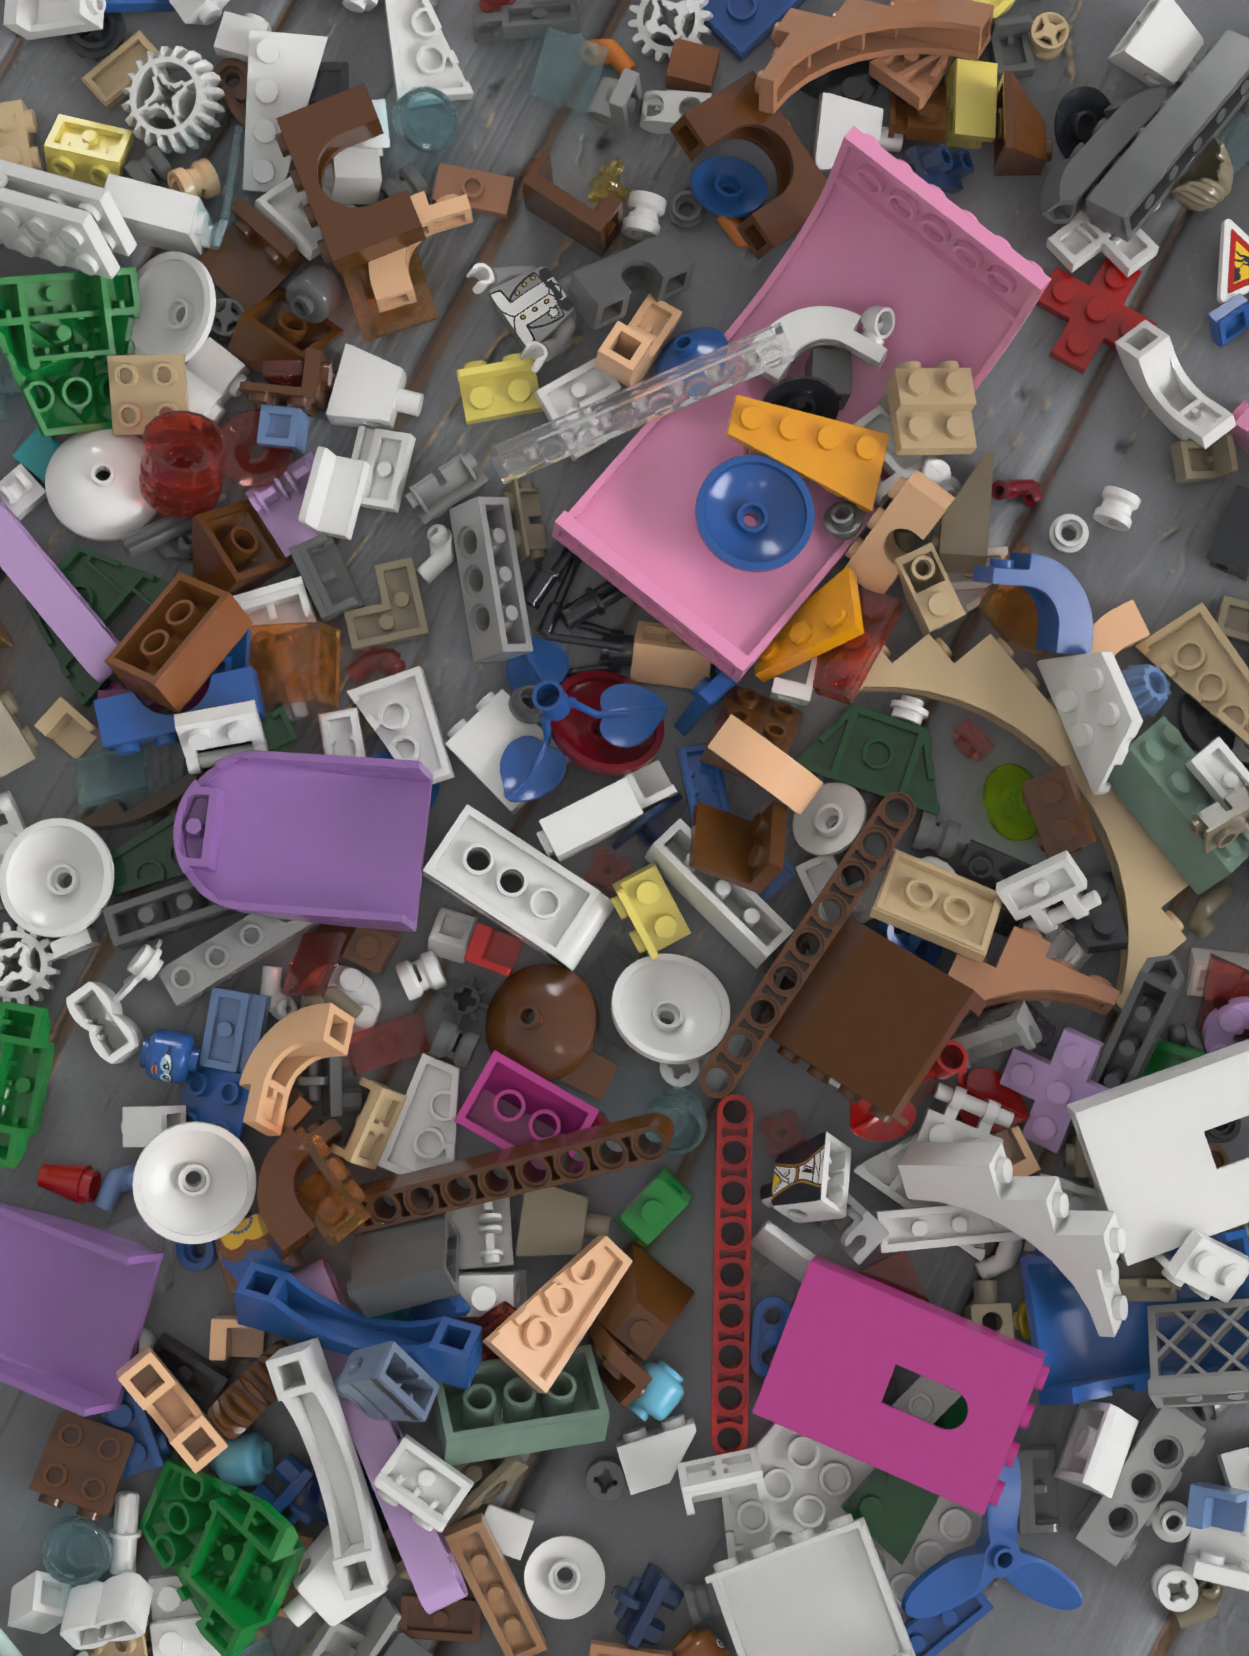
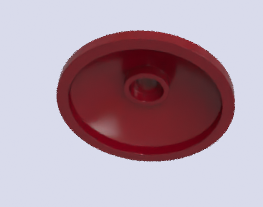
(577, 731)

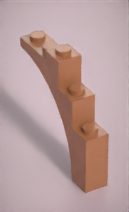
(865, 30)
(1028, 975)

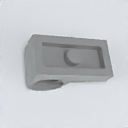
(617, 103)

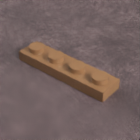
(494, 1587)

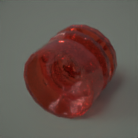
(182, 463)

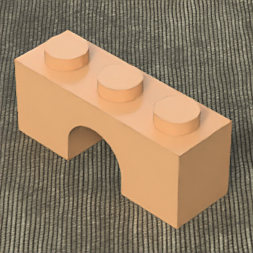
(914, 507)
(171, 1408)

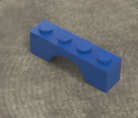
(129, 723)

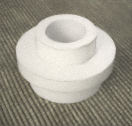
(1074, 523)
(909, 709)
(1167, 1509)

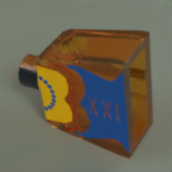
(247, 1245)

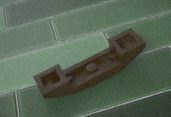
(117, 816)

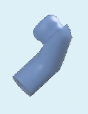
(116, 1182)

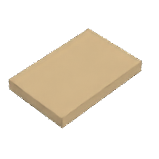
(937, 905)

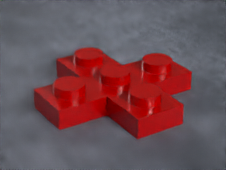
(1091, 312)

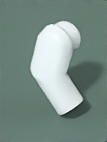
(441, 552)
(271, 986)

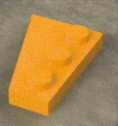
(818, 626)

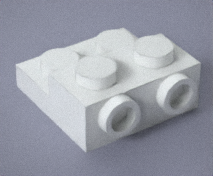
(174, 1621)

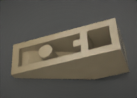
(966, 522)

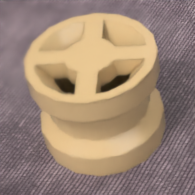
(1052, 28)

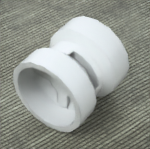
(643, 215)
(429, 970)

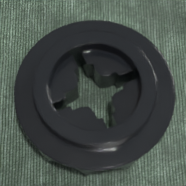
(94, 48)

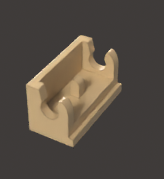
(372, 1125)

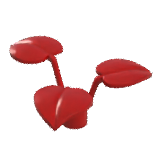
(980, 1083)

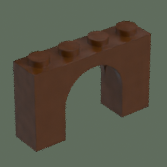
(736, 115)
(313, 139)

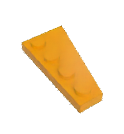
(825, 450)

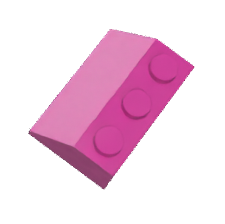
(521, 1107)

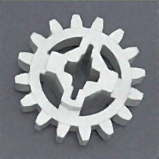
(654, 28)
(25, 952)

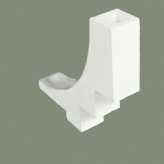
(1035, 1208)

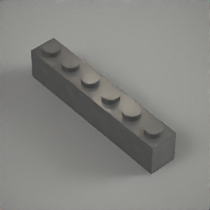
(1172, 139)

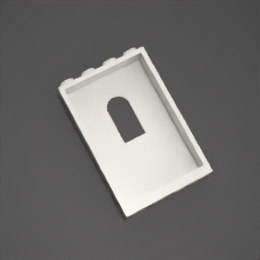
(1153, 1154)

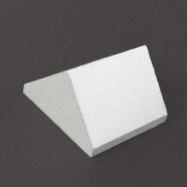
(1096, 1447)

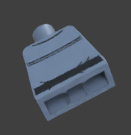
(387, 1384)

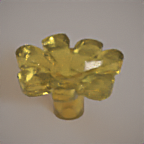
(608, 182)

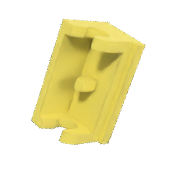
(970, 103)

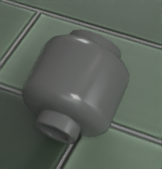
(314, 293)

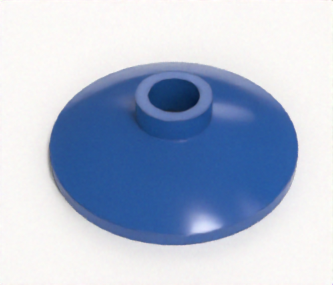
(729, 186)
(688, 347)

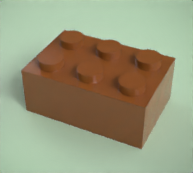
(179, 642)

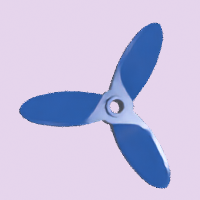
(993, 1555)

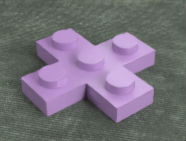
(1054, 1084)

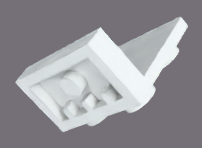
(1218, 1557)

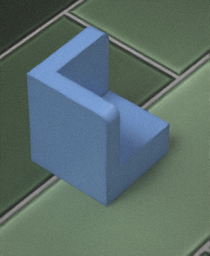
(283, 428)
(1217, 1507)

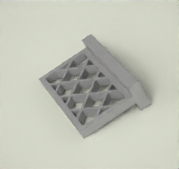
(1202, 1387)

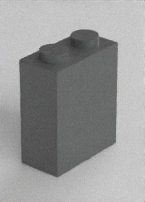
(405, 1265)

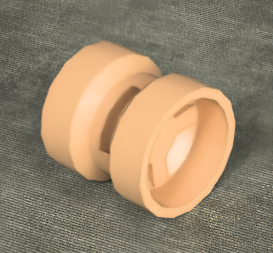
(199, 180)

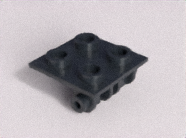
(987, 868)

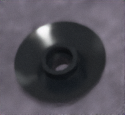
(1078, 116)
(805, 395)

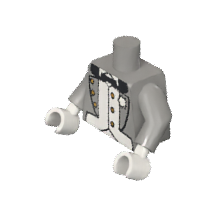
(531, 307)

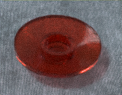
(239, 465)

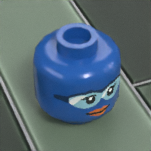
(170, 1056)

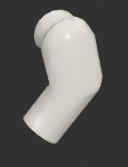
(1002, 1261)

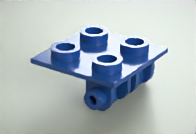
(216, 1099)

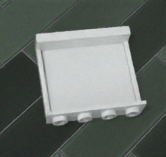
(812, 1597)

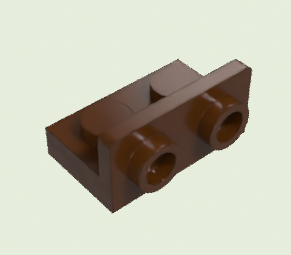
(620, 1367)

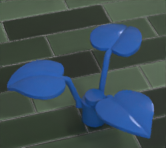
(531, 766)

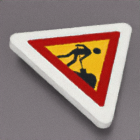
(1233, 262)

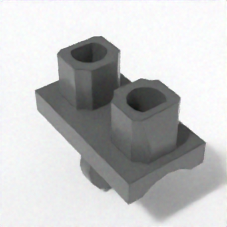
(334, 1097)

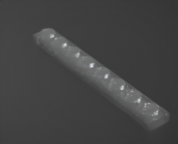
(641, 403)

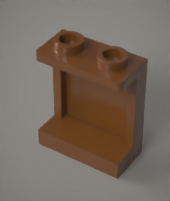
(566, 213)

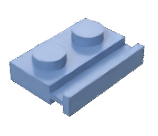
(233, 1028)

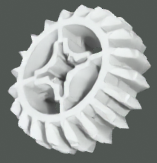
(191, 101)

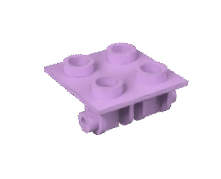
(281, 504)

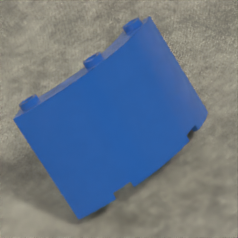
(1091, 1365)

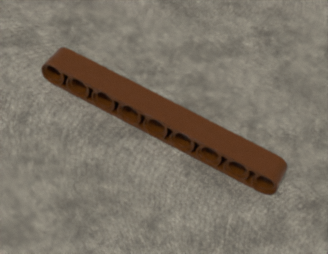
(822, 931)
(517, 1166)

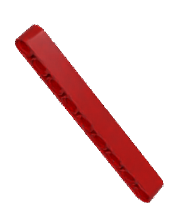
(736, 1293)

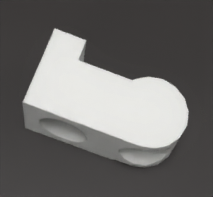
(664, 108)

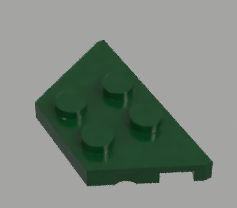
(876, 756)

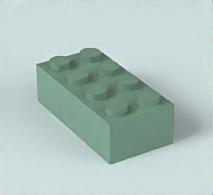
(1164, 799)
(510, 1418)

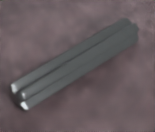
(161, 532)

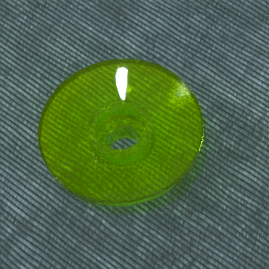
(1004, 802)

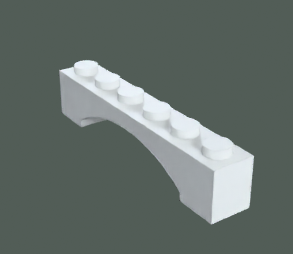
(309, 1394)

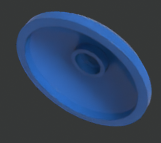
(769, 494)

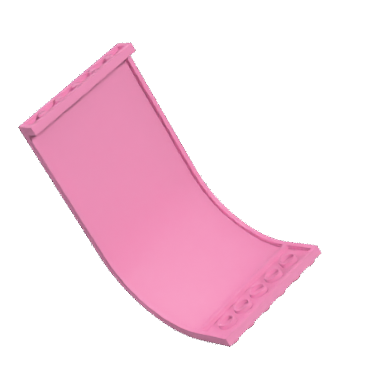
(867, 243)

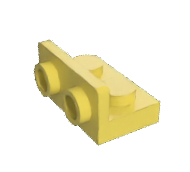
(86, 149)
(498, 389)
(650, 909)

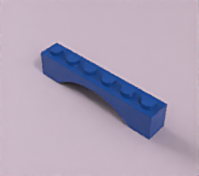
(288, 1308)

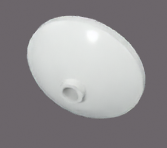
(175, 306)
(92, 506)
(35, 875)
(673, 990)
(197, 1210)

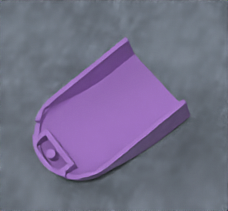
(308, 837)
(70, 1308)

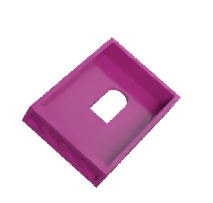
(839, 1362)

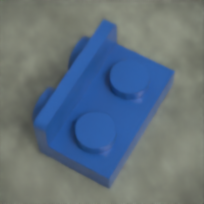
(151, 1443)

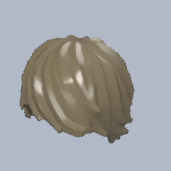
(1206, 179)

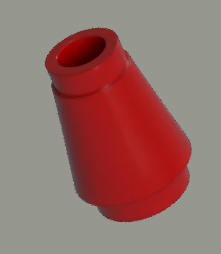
(72, 1182)

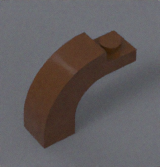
(278, 1210)

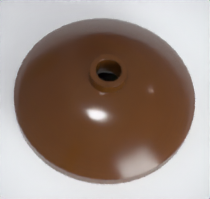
(562, 1025)

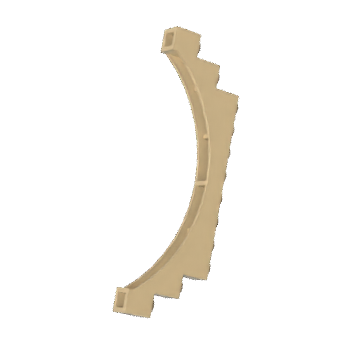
(998, 690)

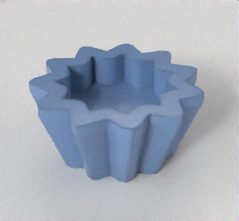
(1147, 687)

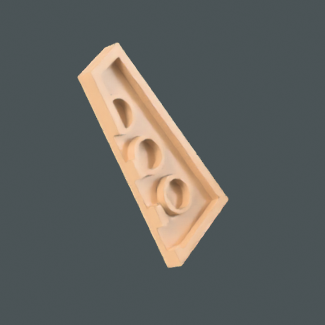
(554, 1319)

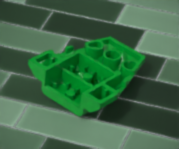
(58, 343)
(24, 1076)
(226, 1551)

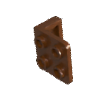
(310, 398)
(769, 718)
(1057, 812)
(82, 1465)

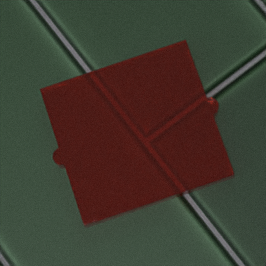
(313, 964)

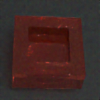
(971, 740)

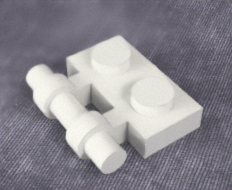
(1043, 886)
(945, 1127)

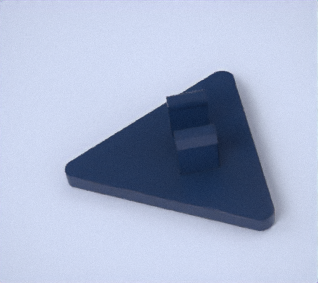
(649, 826)

